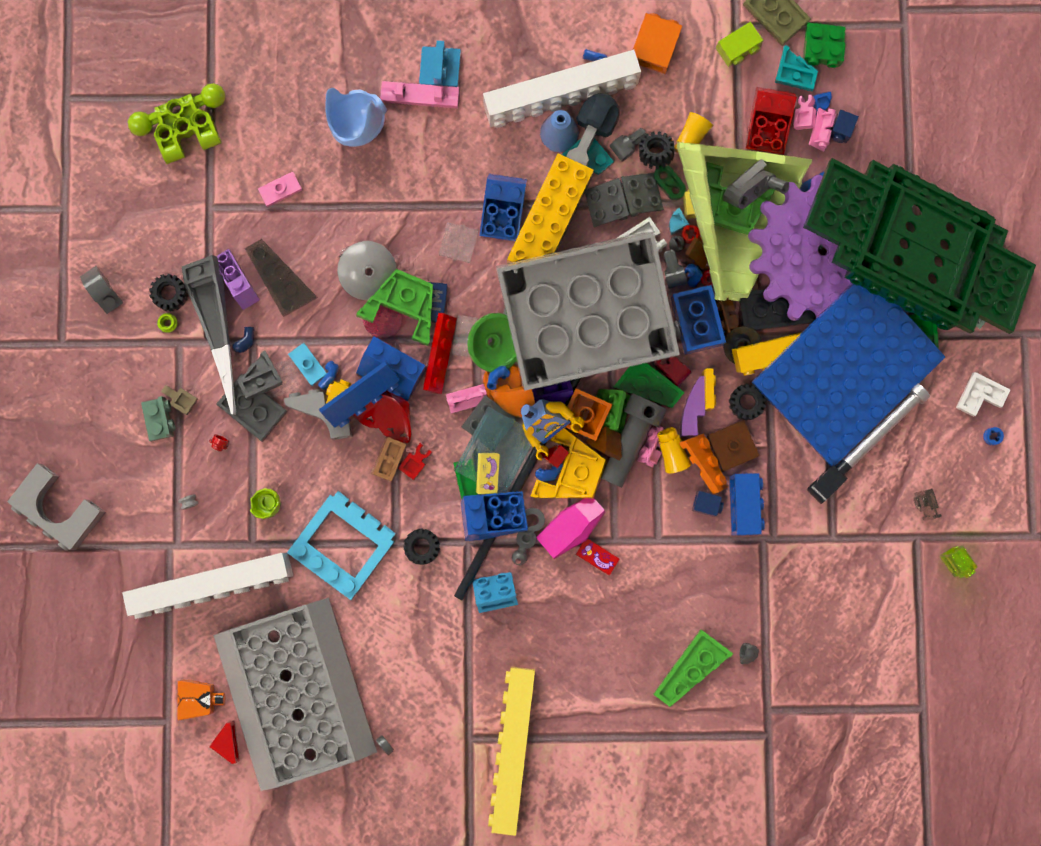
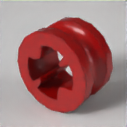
(695, 231)

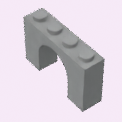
(29, 500)

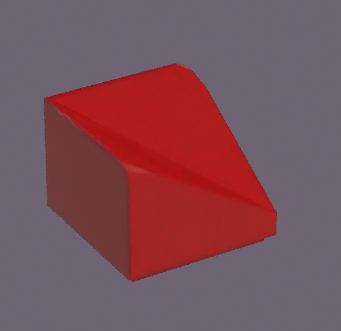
(555, 455)

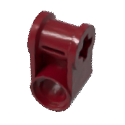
(674, 371)

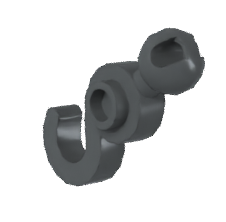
(527, 538)

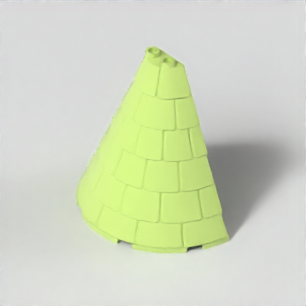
(727, 250)

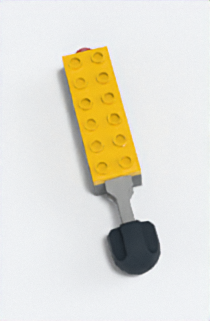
(565, 184)

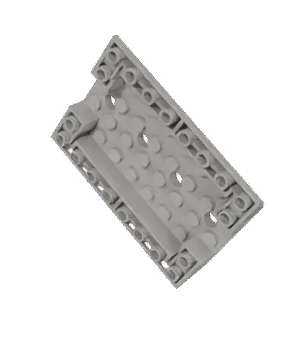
(319, 686)

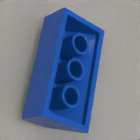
(359, 394)

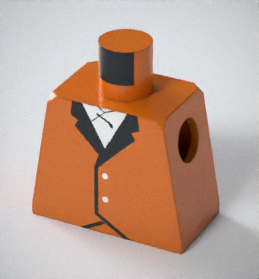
(196, 699)

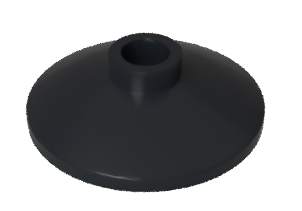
(739, 334)

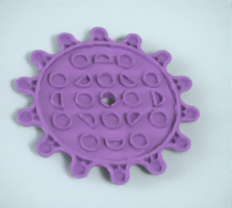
(793, 258)

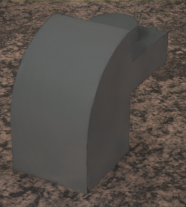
(100, 289)

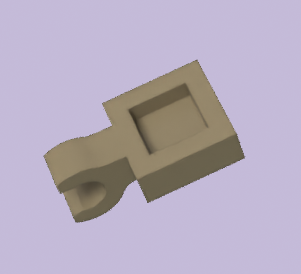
(180, 400)

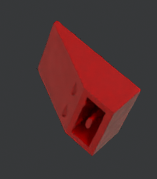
(770, 120)

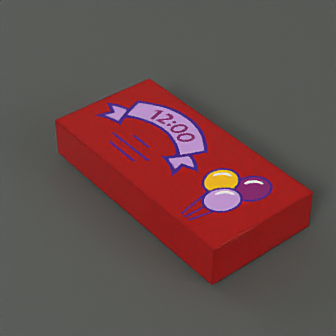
(597, 556)

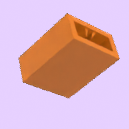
(656, 42)

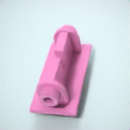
(821, 133)
(465, 398)
(648, 453)

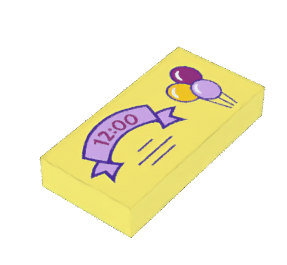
(487, 473)

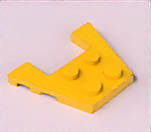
(579, 472)

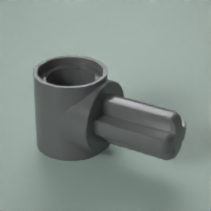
(625, 146)
(674, 273)

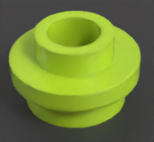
(163, 318)

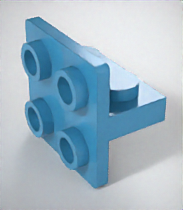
(439, 65)
(494, 592)

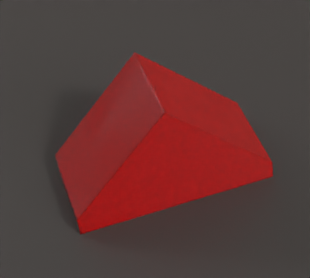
(226, 743)

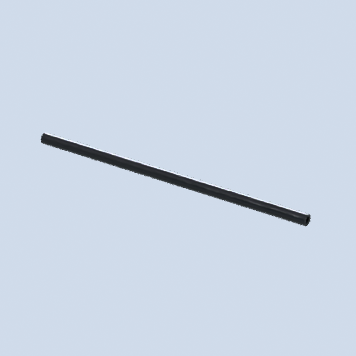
(487, 543)

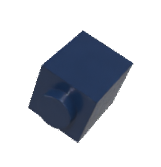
(843, 126)
(707, 504)

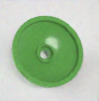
(499, 351)

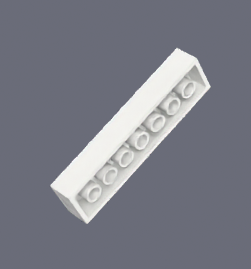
(561, 89)
(202, 586)

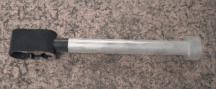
(835, 476)

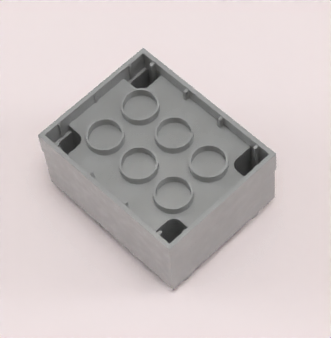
(588, 310)

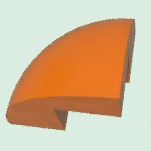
(512, 399)

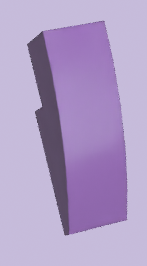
(693, 409)

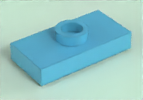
(307, 364)

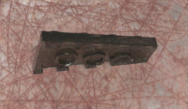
(282, 283)

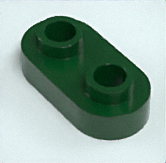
(669, 183)

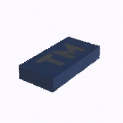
(438, 300)

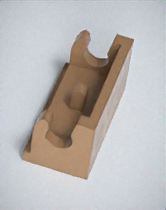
(388, 459)

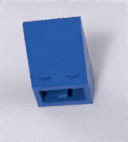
(503, 207)
(493, 515)

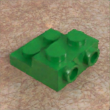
(824, 45)

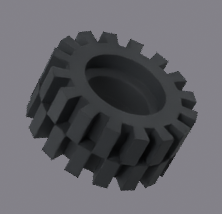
(656, 159)
(156, 291)
(738, 410)
(433, 550)

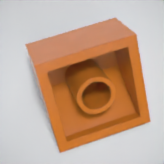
(592, 410)

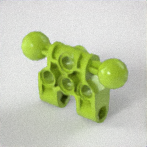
(170, 148)

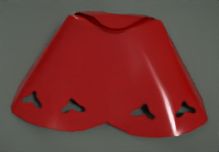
(389, 412)

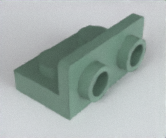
(158, 419)

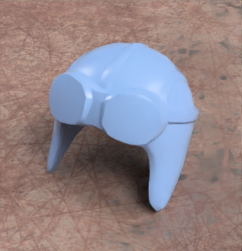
(354, 116)

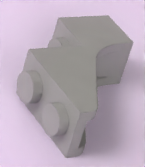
(310, 404)

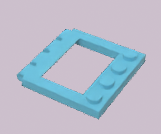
(325, 567)

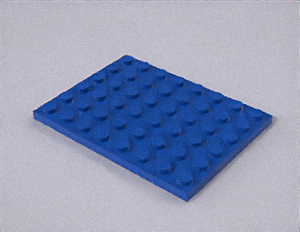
(848, 371)

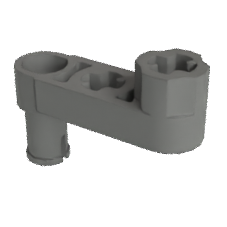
(754, 188)

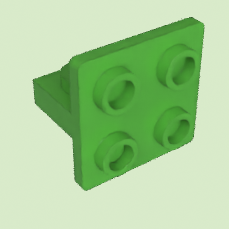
(616, 416)

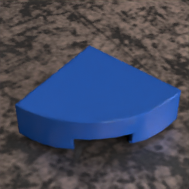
(822, 101)

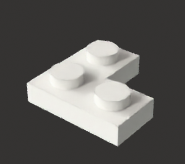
(980, 389)

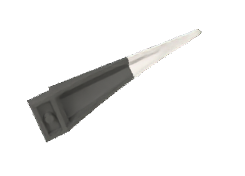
(207, 294)

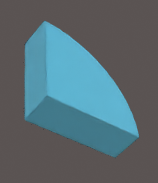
(677, 221)

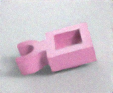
(806, 115)

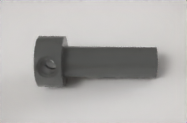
(633, 437)

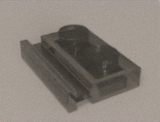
(927, 502)

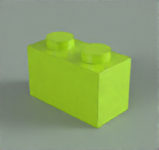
(739, 44)

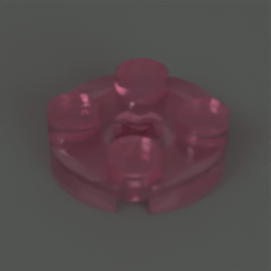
(389, 327)

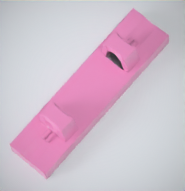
(419, 94)

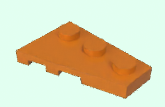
(702, 455)

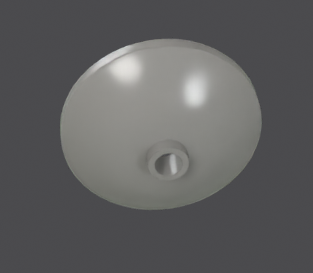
(354, 263)

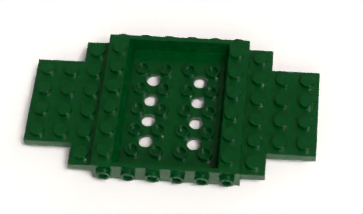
(869, 218)

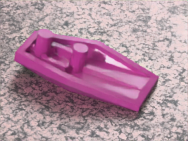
(571, 527)

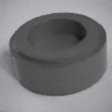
(385, 745)

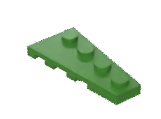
(695, 663)

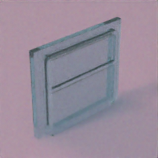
(496, 435)

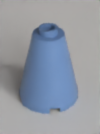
(559, 131)

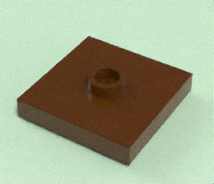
(733, 445)

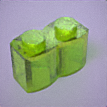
(959, 562)

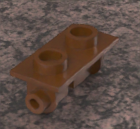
(728, 322)

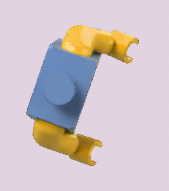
(546, 420)

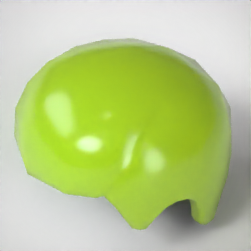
(265, 503)

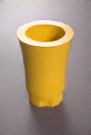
(694, 129)
(673, 455)

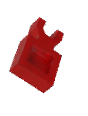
(413, 464)

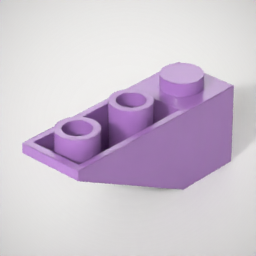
(236, 280)

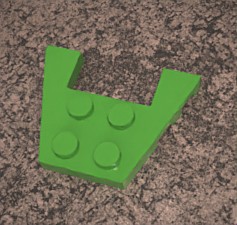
(726, 214)
(407, 296)

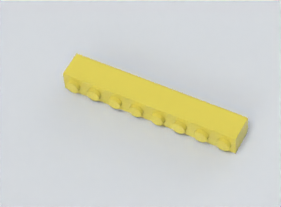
(513, 750)

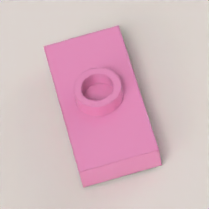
(280, 189)

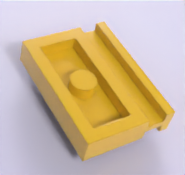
(710, 383)

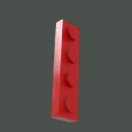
(439, 353)

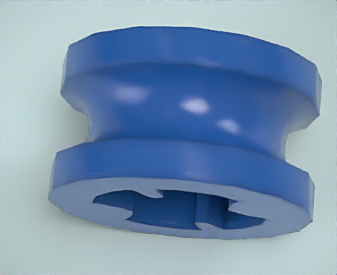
(994, 430)

